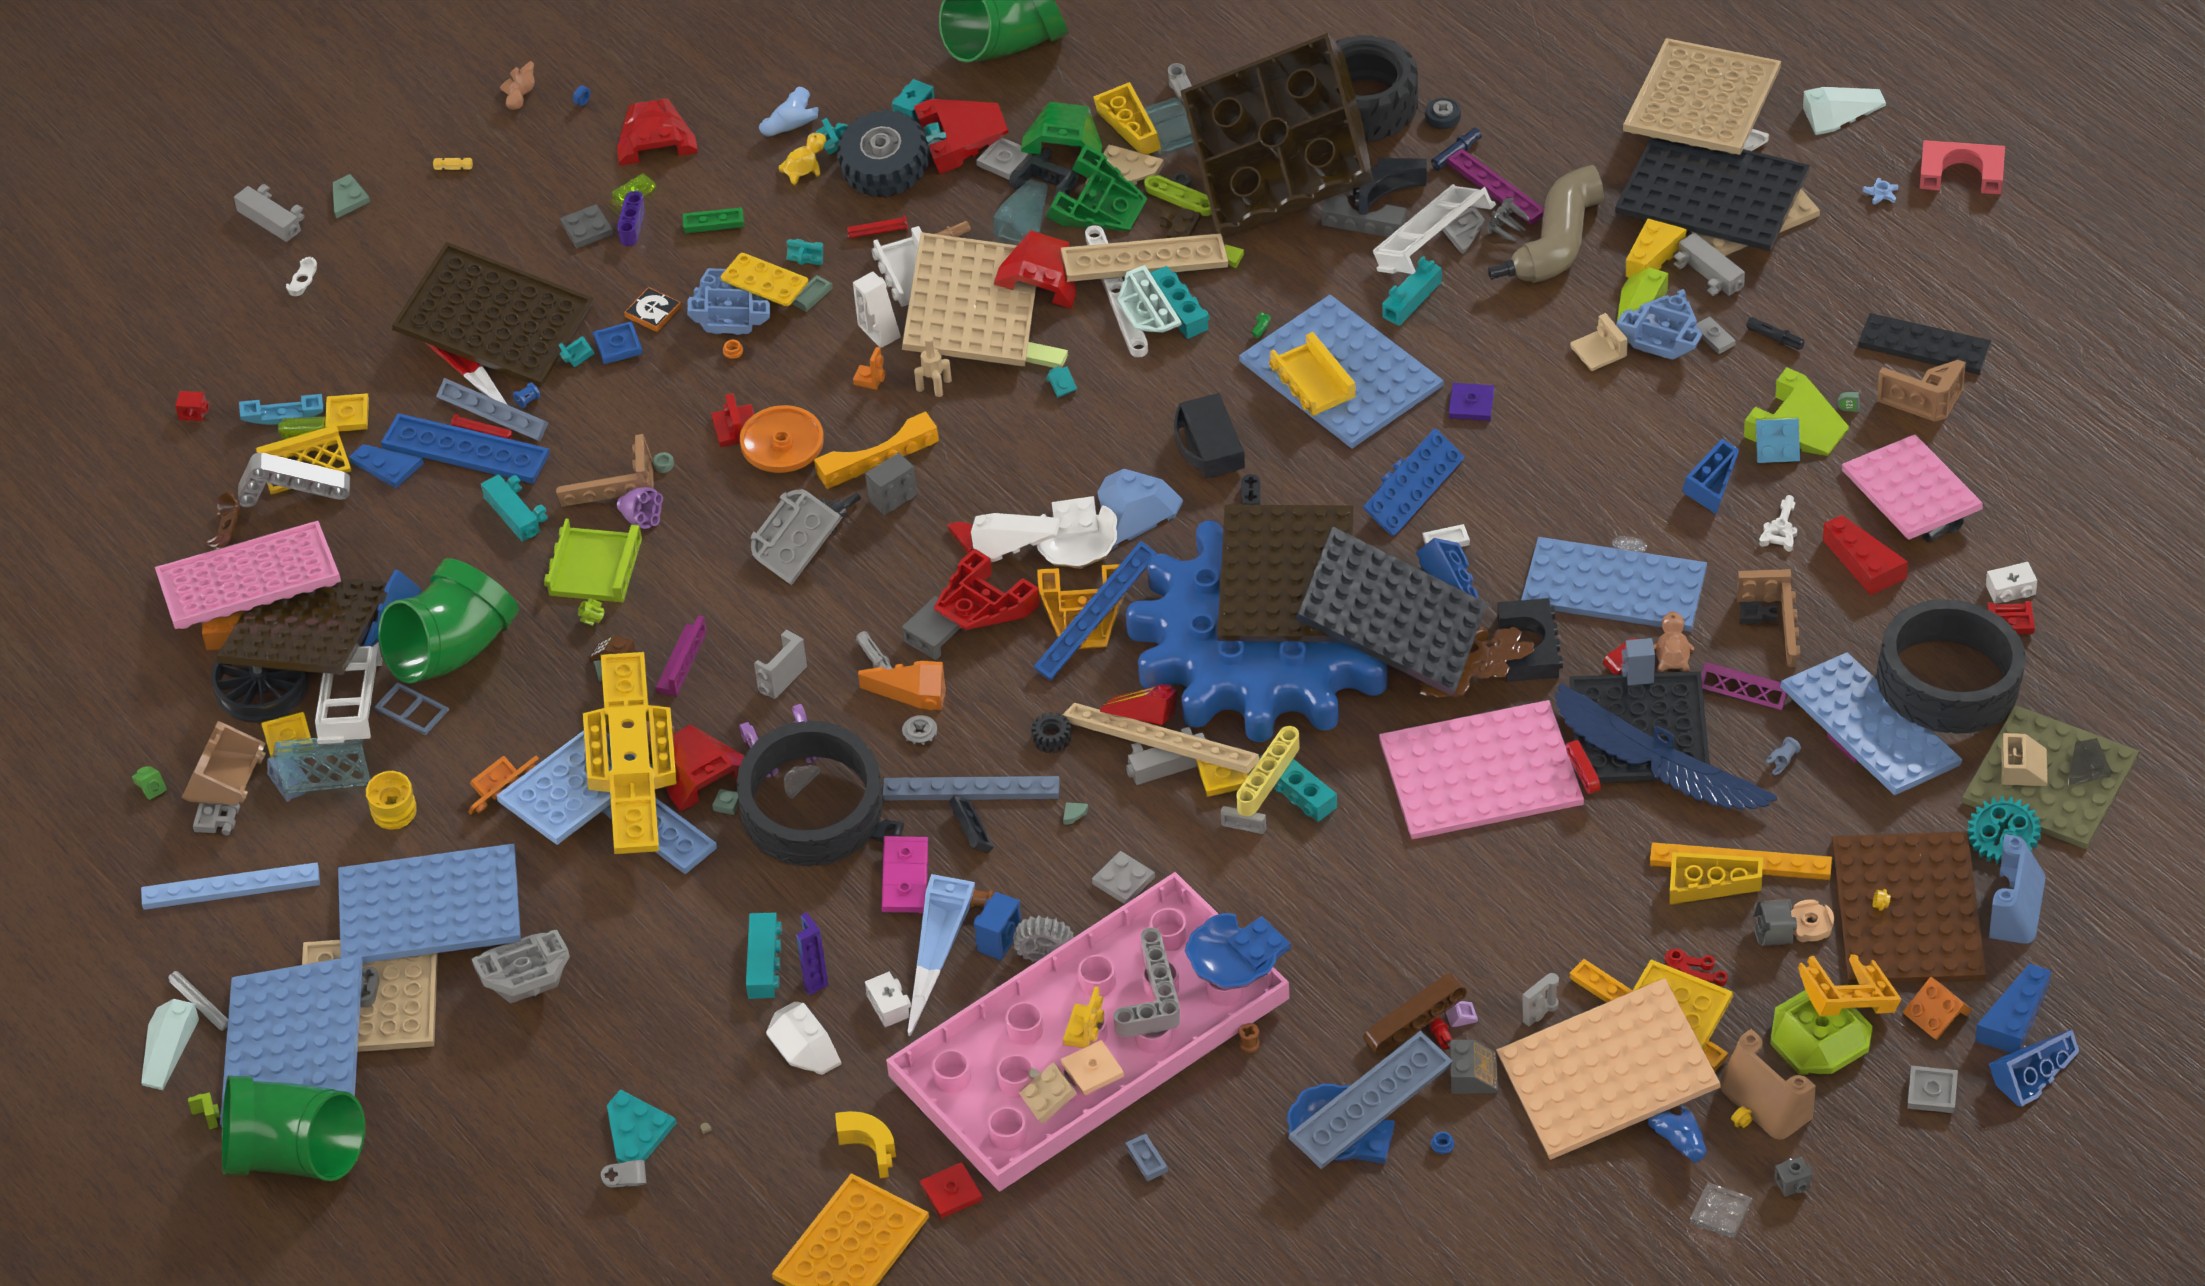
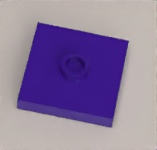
(1471, 401)

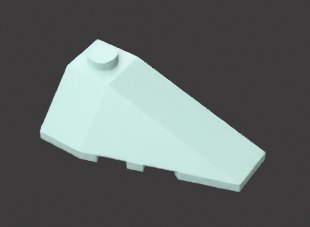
(1832, 106)
(166, 1040)

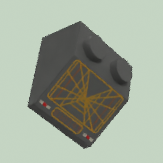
(1473, 1068)

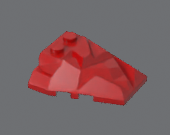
(653, 126)

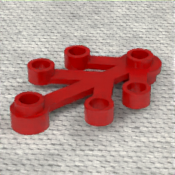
(1679, 960)

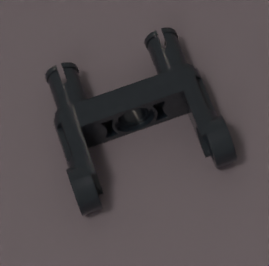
(1038, 167)

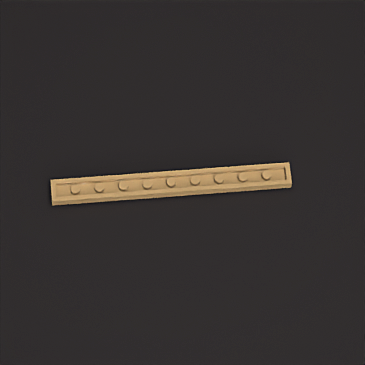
(1162, 738)

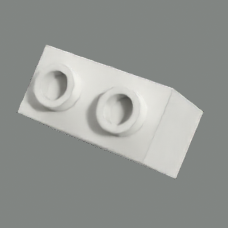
(2011, 583)
(888, 999)

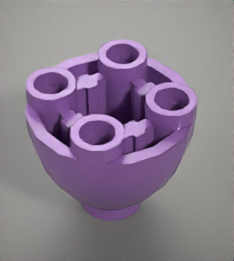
(641, 507)

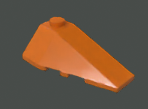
(915, 685)

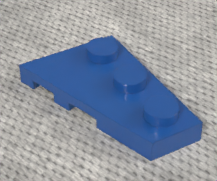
(386, 464)

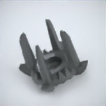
(1502, 216)

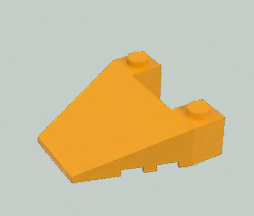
(1066, 605)

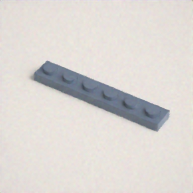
(492, 409)

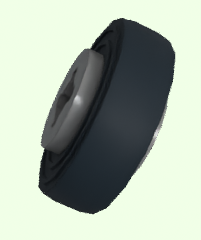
(1443, 113)

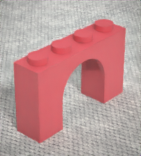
(1986, 158)

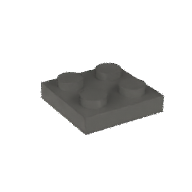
(586, 226)

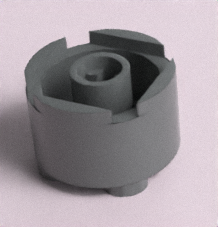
(1774, 922)

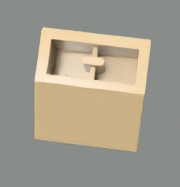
(2023, 761)

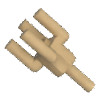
(932, 367)

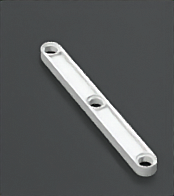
(1130, 335)

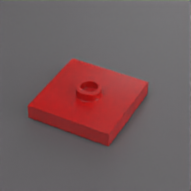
(951, 1190)

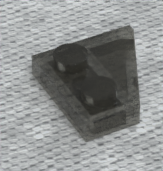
(2088, 763)

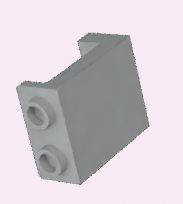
(783, 668)

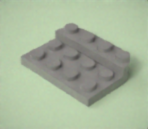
(793, 534)

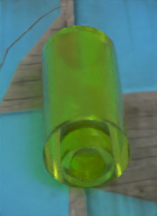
(301, 425)

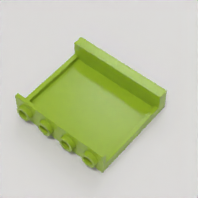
(592, 563)

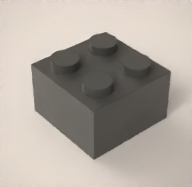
(891, 483)

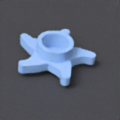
(1881, 190)

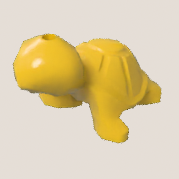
(803, 159)

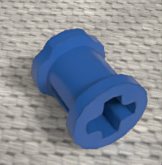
(531, 390)

